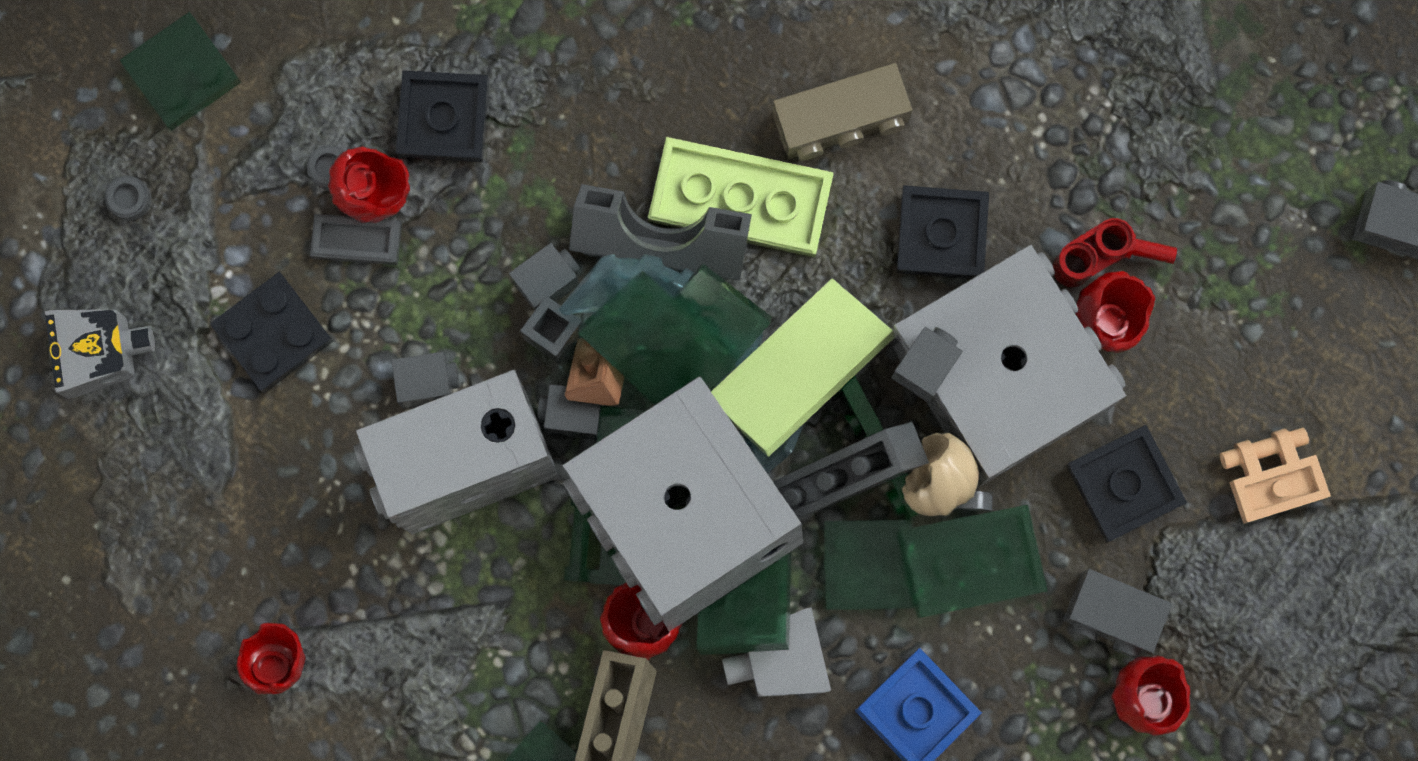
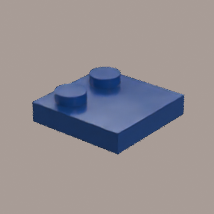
(918, 710)

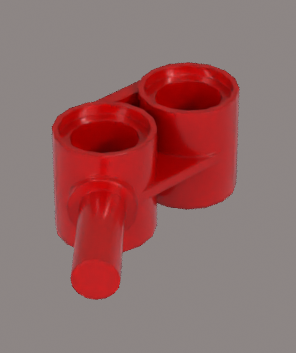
(1098, 257)

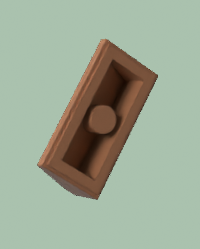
(593, 377)

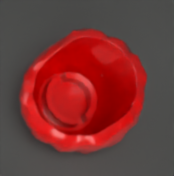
(368, 184)
(1116, 310)
(630, 628)
(1152, 695)

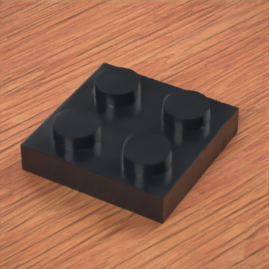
(442, 116)
(942, 232)
(271, 332)
(1126, 483)

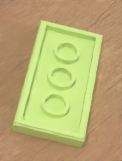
(781, 196)
(801, 366)

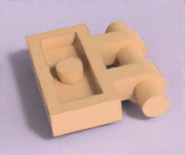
(1277, 488)

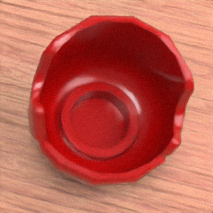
(271, 659)

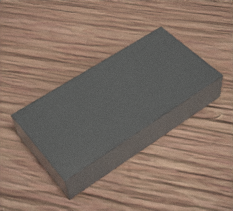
(351, 241)

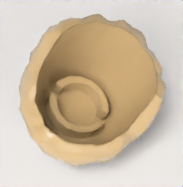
(945, 480)

